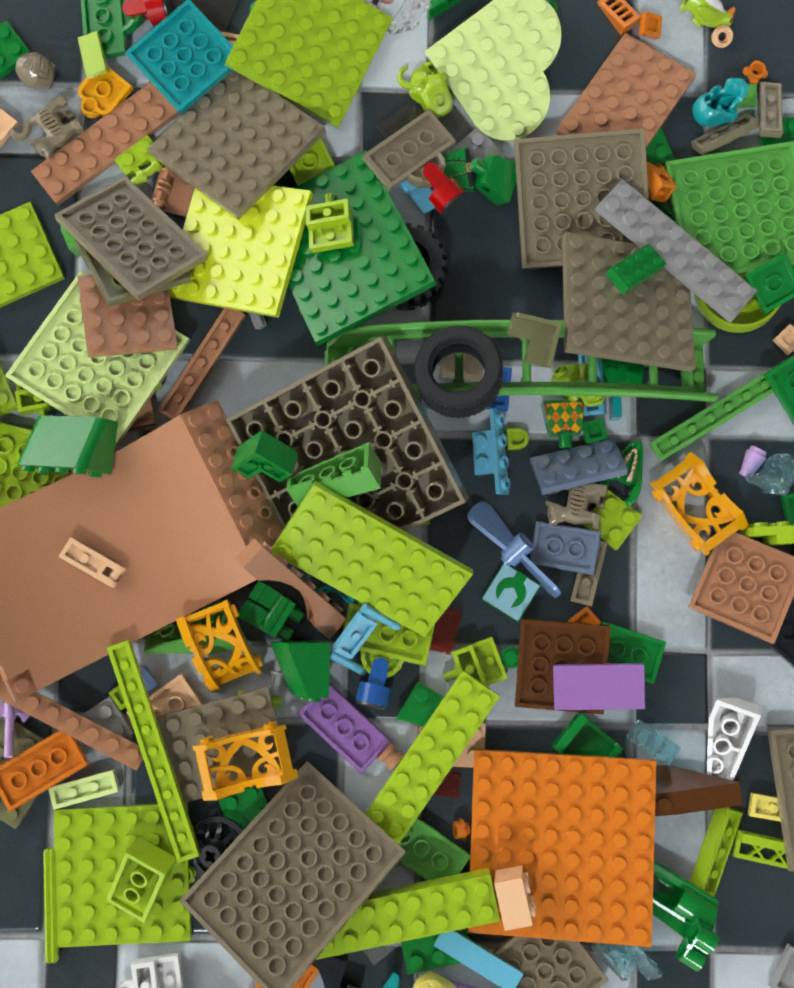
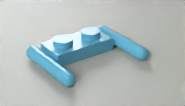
(355, 636)

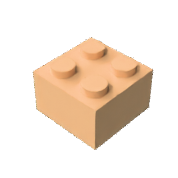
(513, 897)

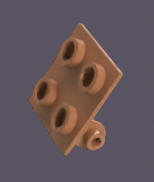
(172, 194)

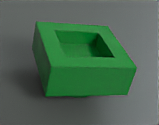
(594, 431)

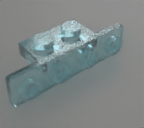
(624, 958)

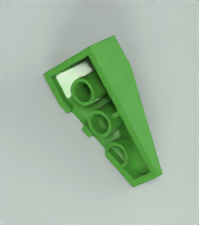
(169, 639)

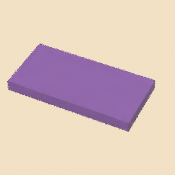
(598, 686)
(345, 729)

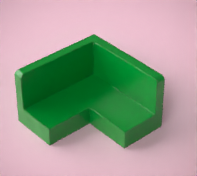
(264, 455)

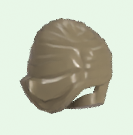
(35, 71)

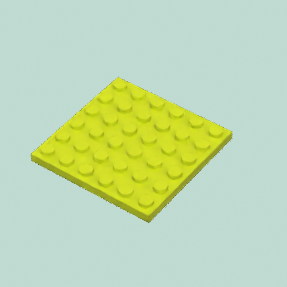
(248, 256)

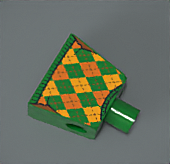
(563, 419)

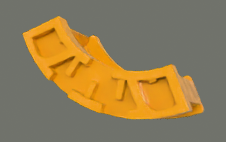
(701, 475)
(238, 664)
(223, 784)

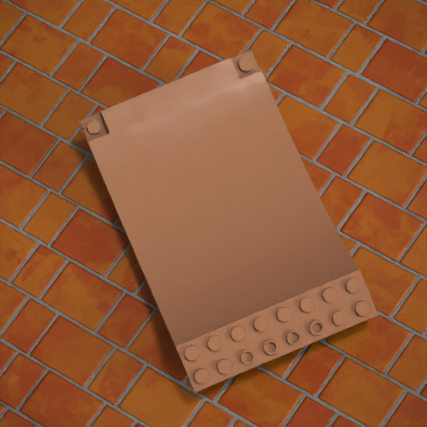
(163, 514)

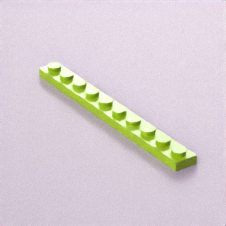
(153, 751)

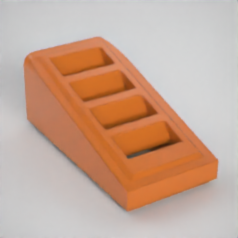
(620, 25)

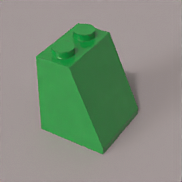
(304, 667)

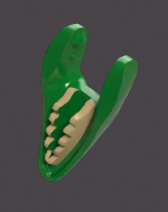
(633, 460)

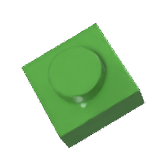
(751, 98)

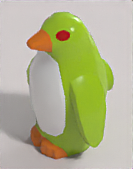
(708, 12)

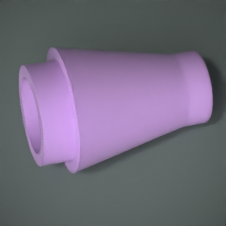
(752, 460)

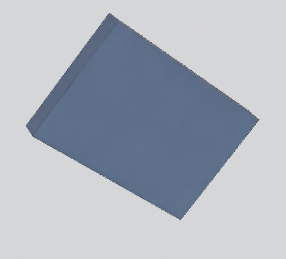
(565, 548)

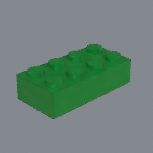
(635, 269)

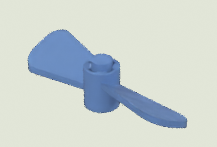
(513, 548)

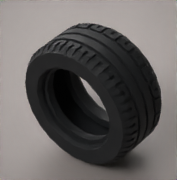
(458, 340)

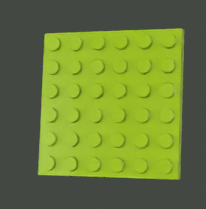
(310, 51)
(87, 858)

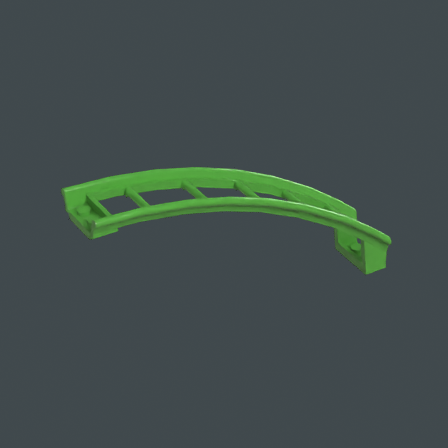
(692, 382)

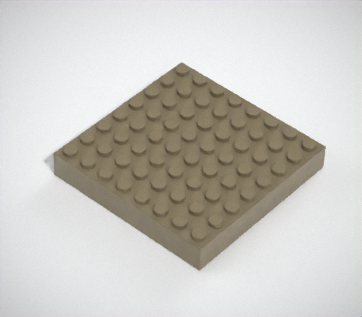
(346, 406)

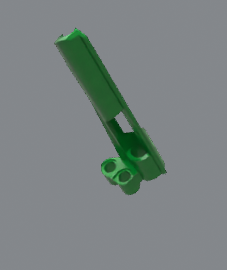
(688, 913)

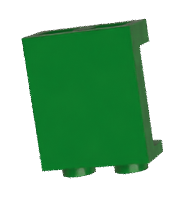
(585, 738)

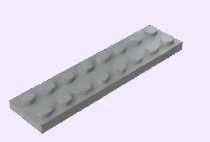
(683, 254)

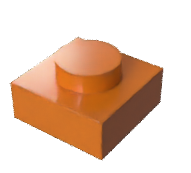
(650, 25)

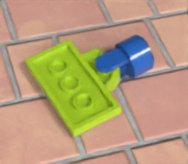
(384, 656)

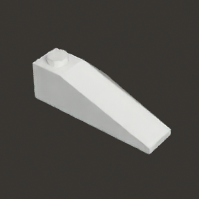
(729, 735)

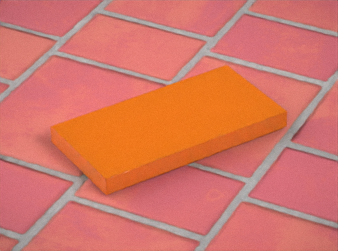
(40, 768)

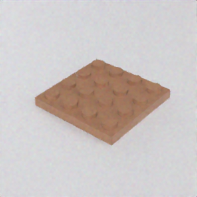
(128, 326)
(746, 586)

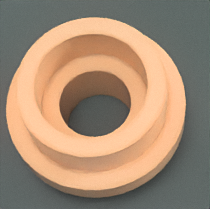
(728, 36)

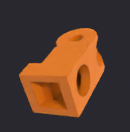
(659, 183)

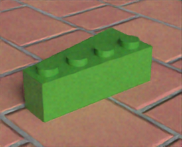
(346, 474)

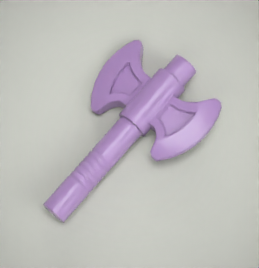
(9, 714)

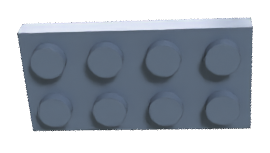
(578, 466)

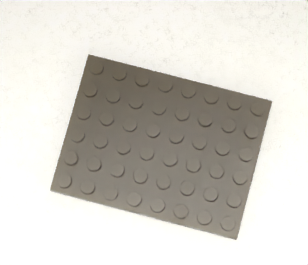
(292, 879)

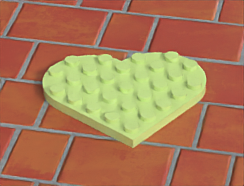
(499, 65)

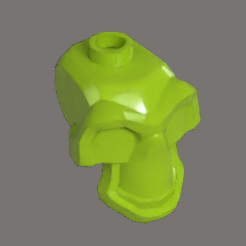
(431, 91)
(576, 373)

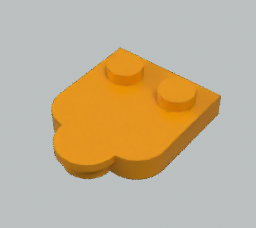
(103, 94)

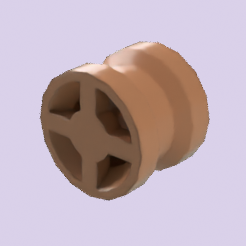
(390, 756)

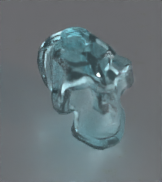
(776, 475)

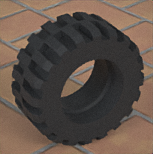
(436, 260)

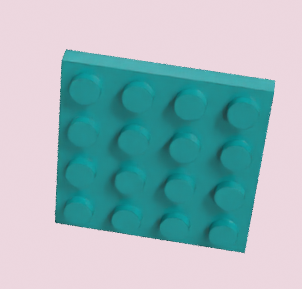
(182, 56)

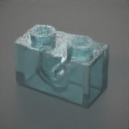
(653, 742)

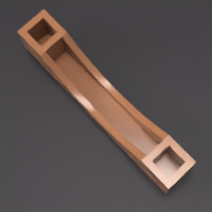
(264, 565)

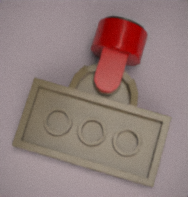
(416, 156)

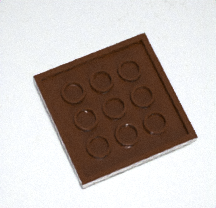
(552, 643)

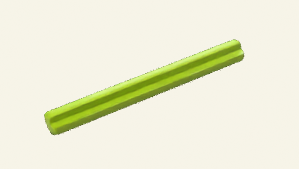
(51, 948)

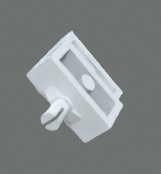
(156, 972)

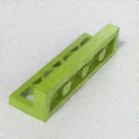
(761, 842)

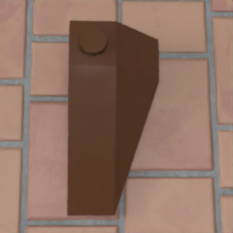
(690, 791)

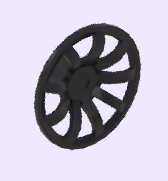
(213, 847)

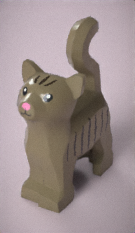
(50, 121)
(577, 506)

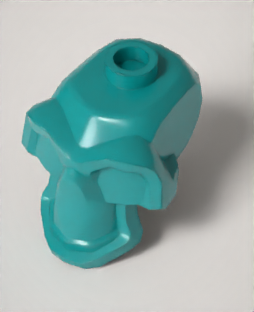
(720, 103)

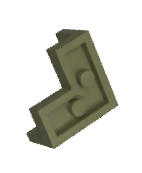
(542, 337)

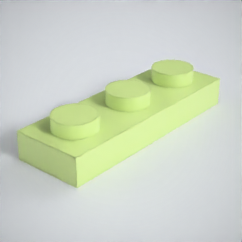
(84, 789)

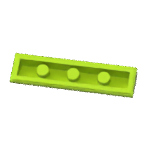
(715, 849)

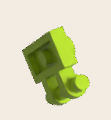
(136, 158)

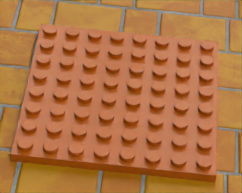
(579, 833)

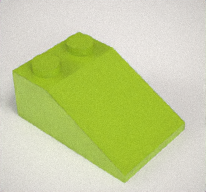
(140, 878)

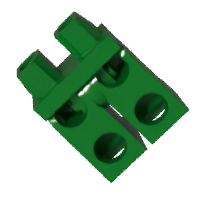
(275, 618)

